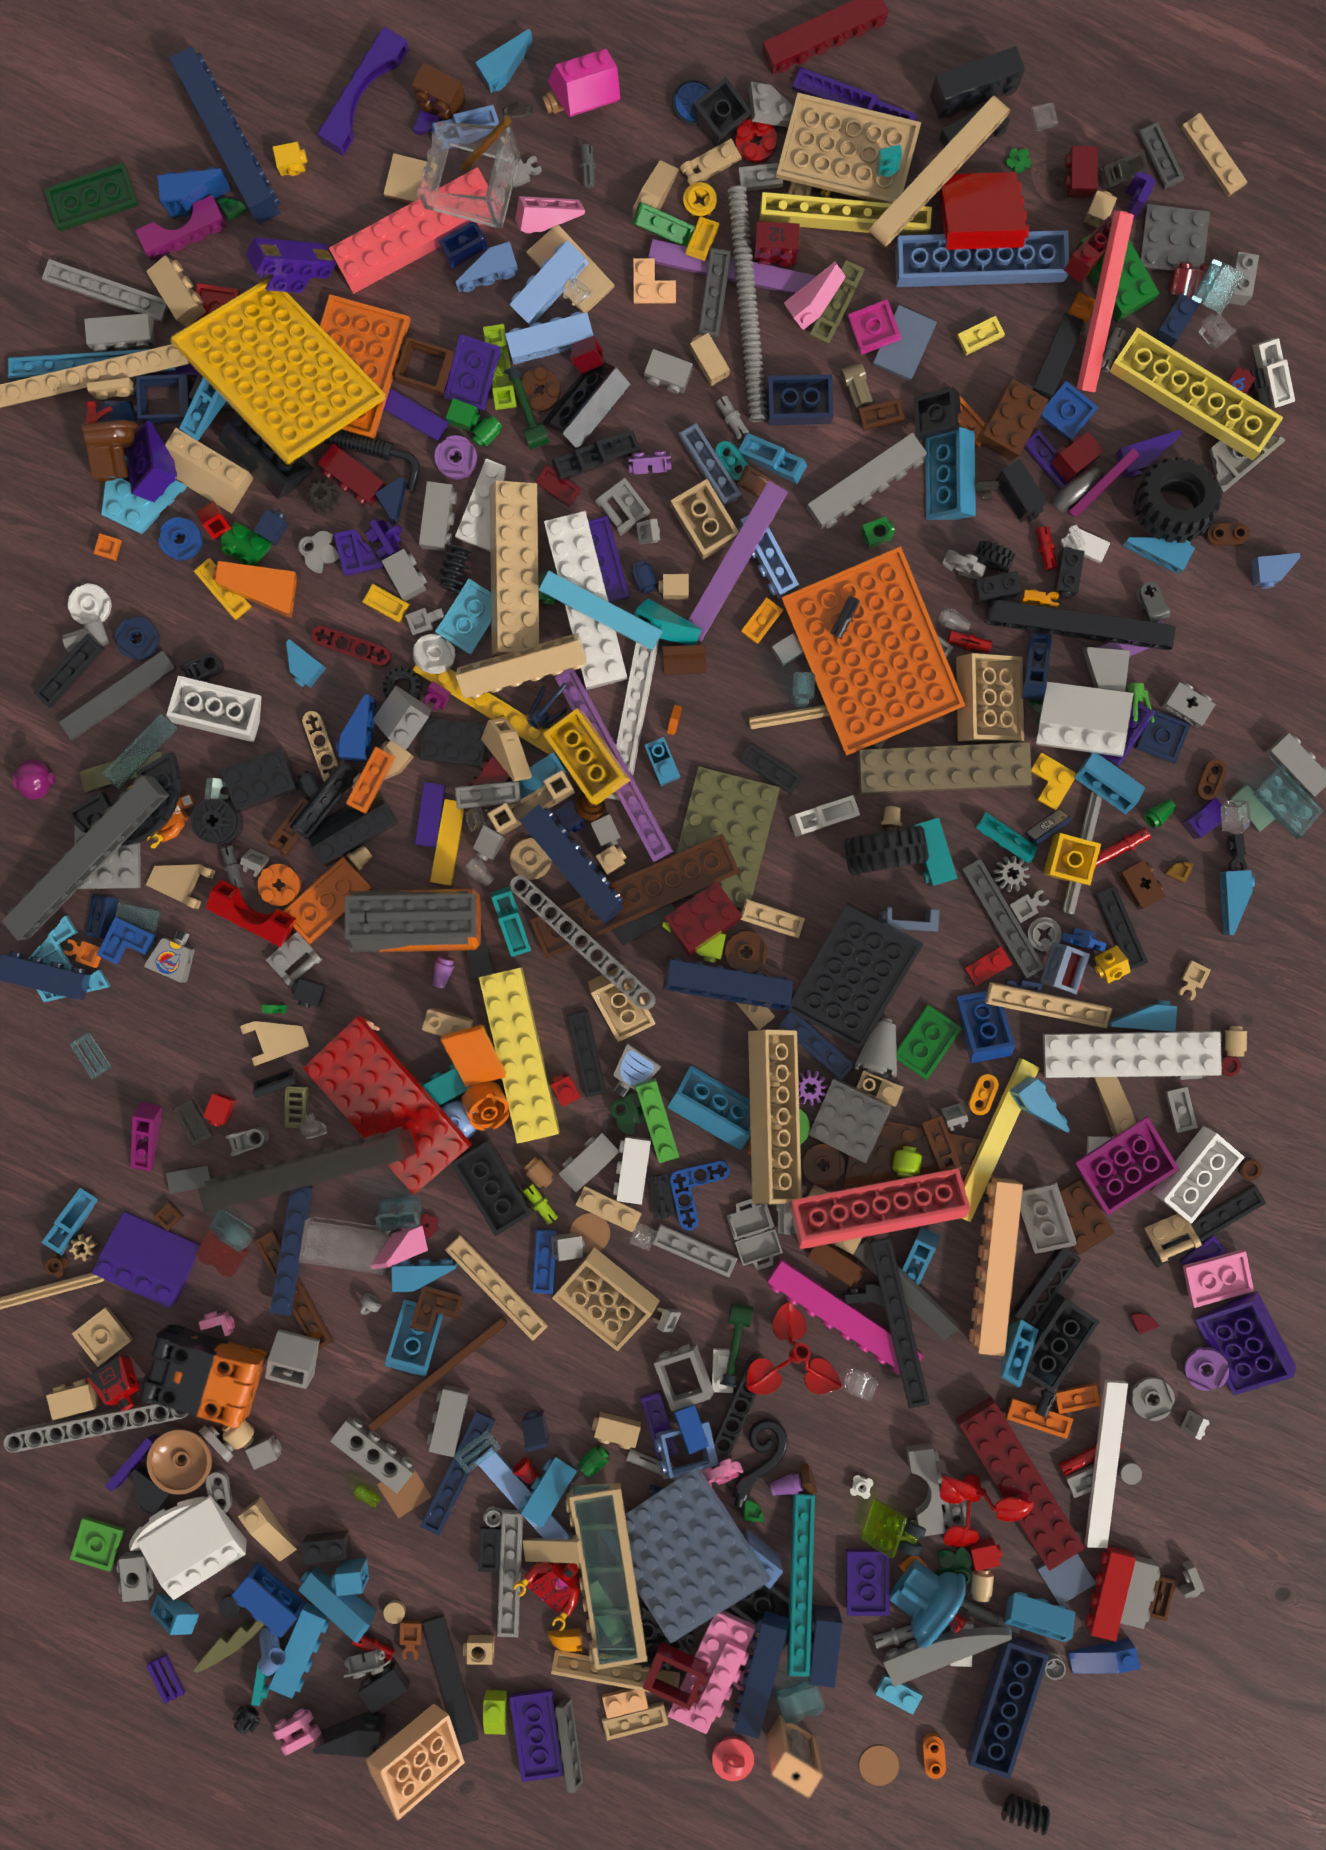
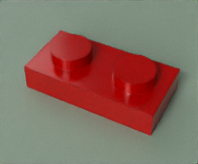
(988, 966)

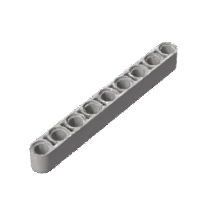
(577, 933)
(89, 1426)

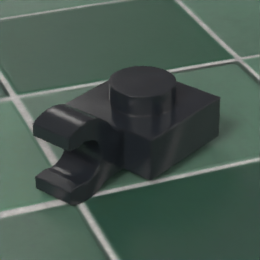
(1236, 847)

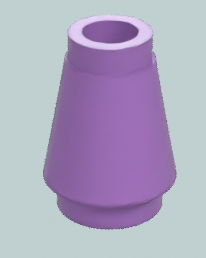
(442, 970)
(787, 1485)

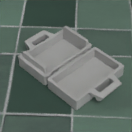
(757, 1242)

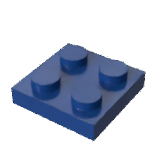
(1068, 411)

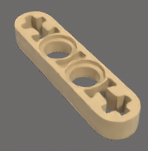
(326, 749)

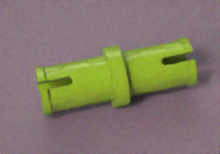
(540, 1204)

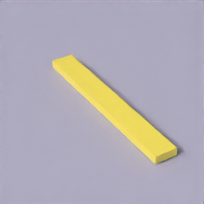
(995, 1138)

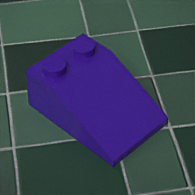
(149, 464)

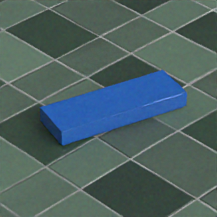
(543, 1262)

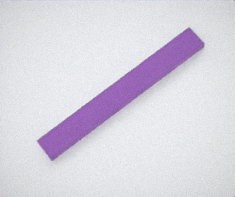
(765, 275)
(737, 557)

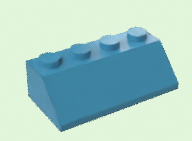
(950, 475)
(713, 1107)

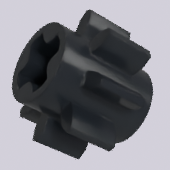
(246, 1719)

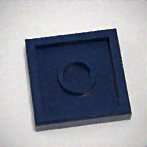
(1163, 737)

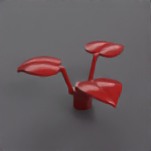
(791, 1325)
(956, 1491)

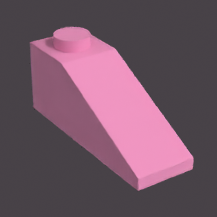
(540, 214)
(815, 296)
(400, 1247)

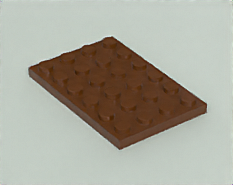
(893, 1138)

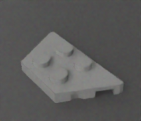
(1231, 465)

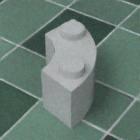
(589, 1162)

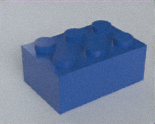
(268, 1600)

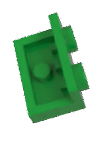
(244, 545)

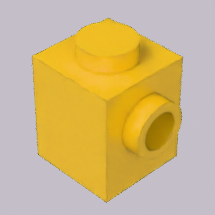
(290, 159)

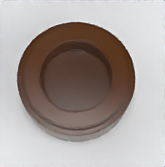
(1250, 1169)

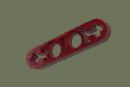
(352, 643)

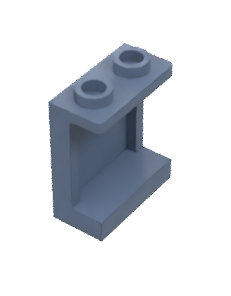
(930, 923)

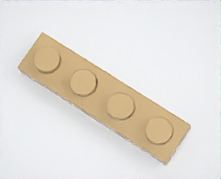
(1213, 154)

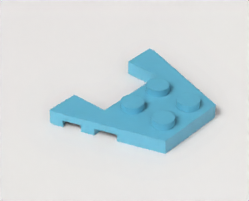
(132, 510)
(52, 951)

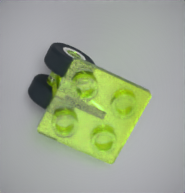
(891, 1531)

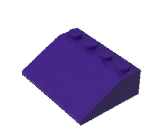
(147, 1260)
(1248, 1342)

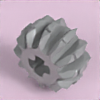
(1009, 881)

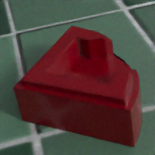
(1143, 1322)

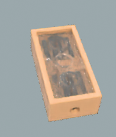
(794, 1756)

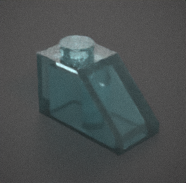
(232, 1230)

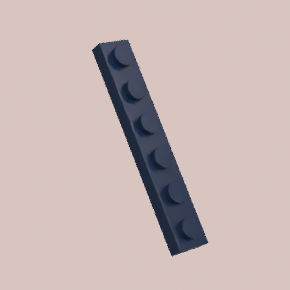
(290, 1249)
(455, 1477)

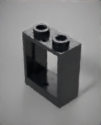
(1021, 491)

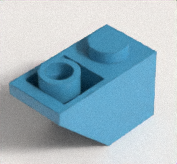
(662, 761)

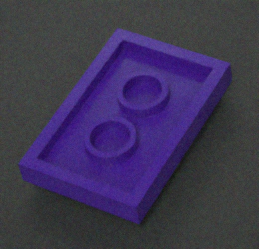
(472, 371)
(867, 1583)

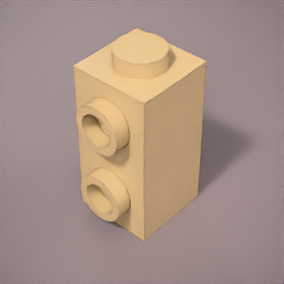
(709, 358)
(616, 1429)

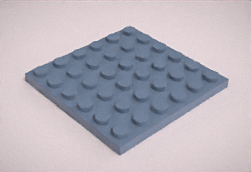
(689, 1555)

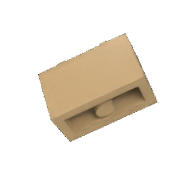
(72, 1399)

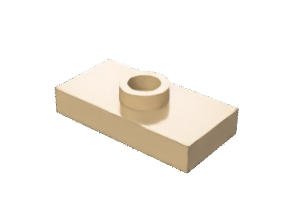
(758, 1015)

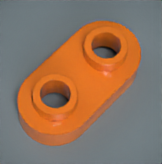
(934, 1757)

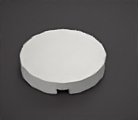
(89, 604)
(433, 654)

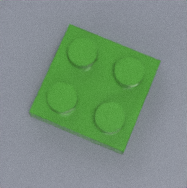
(97, 1543)

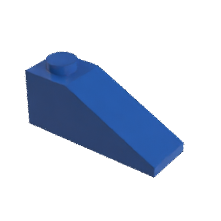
(1105, 1658)

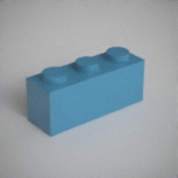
(1109, 782)
(547, 1491)
(1040, 1617)

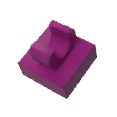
(437, 695)

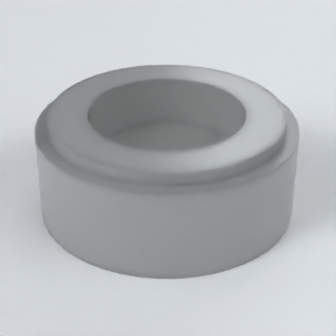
(1130, 1473)

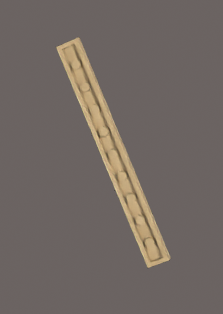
(78, 377)

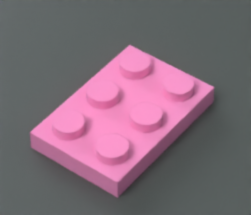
(1218, 1278)

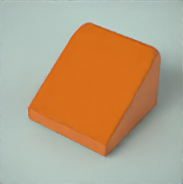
(1082, 307)

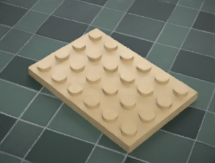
(839, 148)

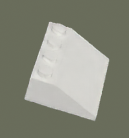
(1084, 719)
(192, 1547)

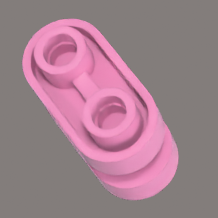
(284, 1728)

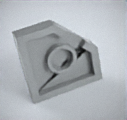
(769, 105)

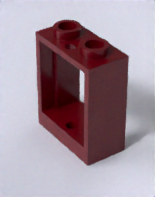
(680, 1660)

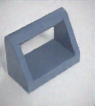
(1057, 965)

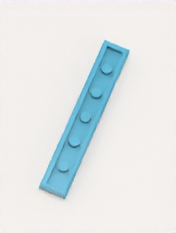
(600, 610)

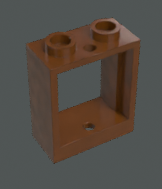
(406, 352)
(835, 1262)

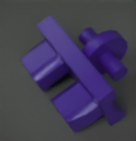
(388, 536)

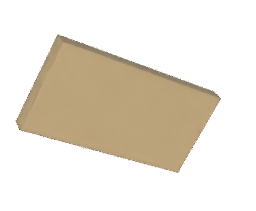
(590, 276)

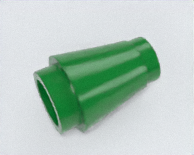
(1158, 814)

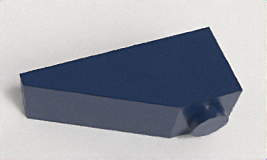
(1037, 666)

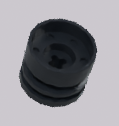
(225, 830)

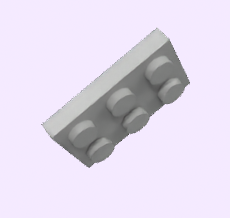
(1046, 1218)

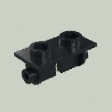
(661, 1196)

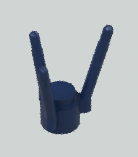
(538, 717)

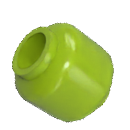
(907, 1162)

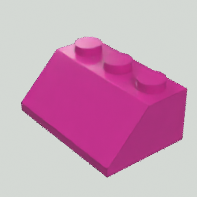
(586, 82)

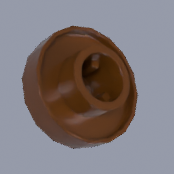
(588, 810)

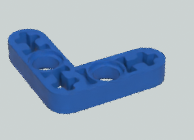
(691, 1181)

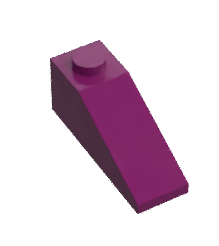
(145, 1135)

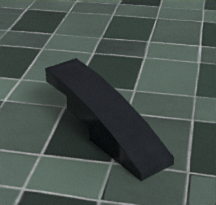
(1058, 355)
(596, 455)

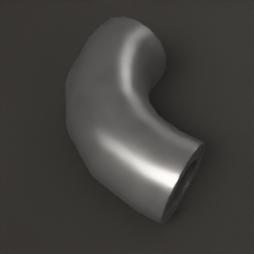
(1077, 488)

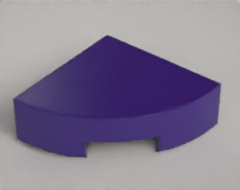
(424, 122)

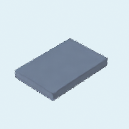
(904, 355)

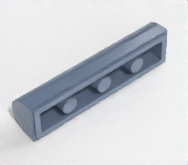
(709, 464)

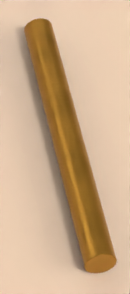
(486, 143)

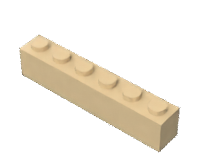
(521, 665)

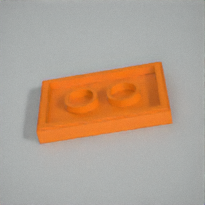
(473, 1055)

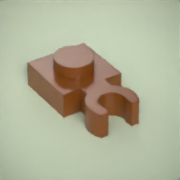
(410, 1636)

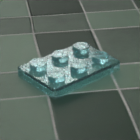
(1288, 802)

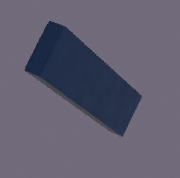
(817, 1045)

